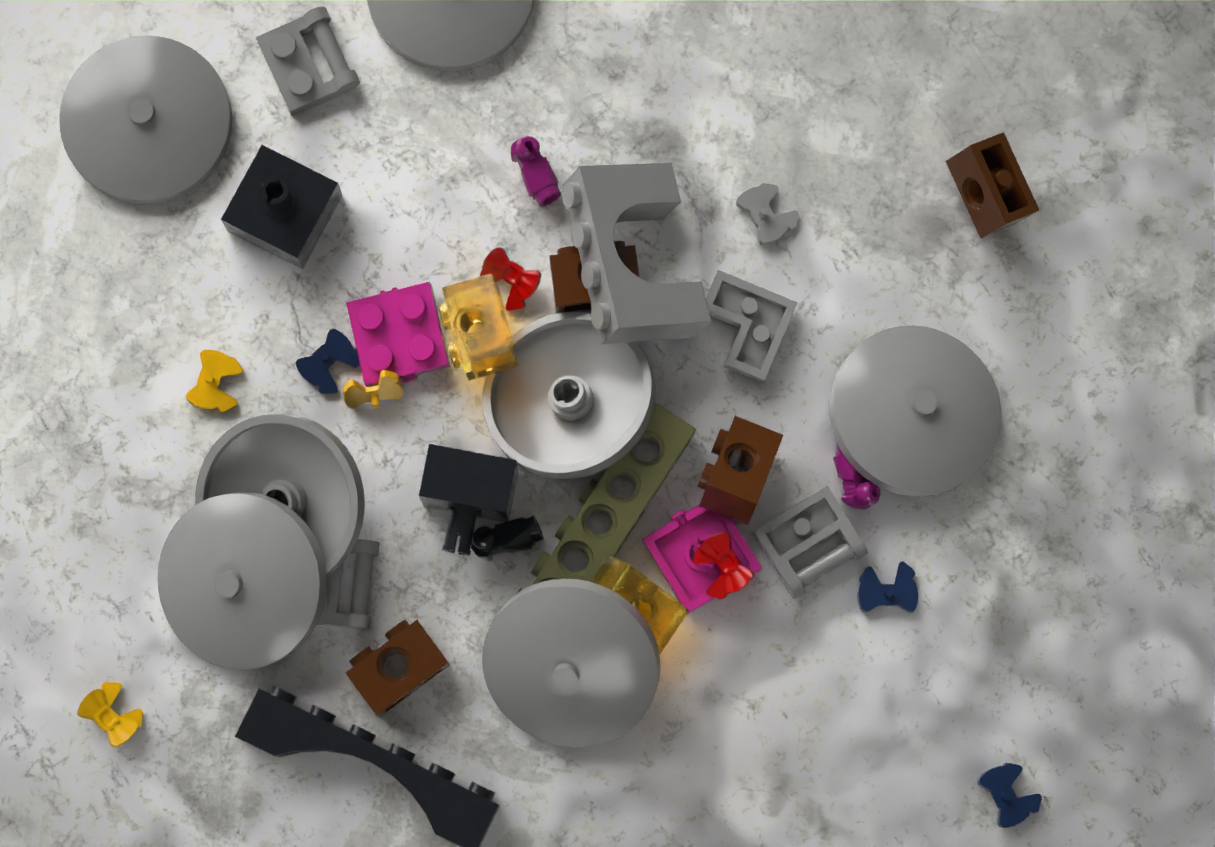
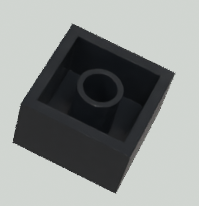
(282, 206)
(469, 488)

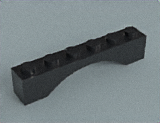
(285, 729)

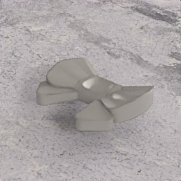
(770, 226)

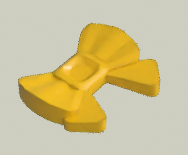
(389, 388)
(206, 392)
(97, 708)

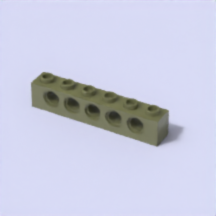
(671, 438)

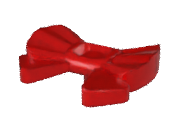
(523, 281)
(734, 576)

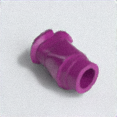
(535, 171)
(858, 491)

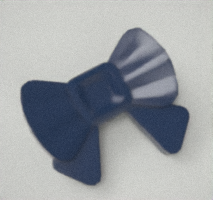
(315, 367)
(901, 593)
(1011, 809)

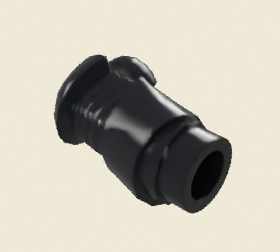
(508, 536)

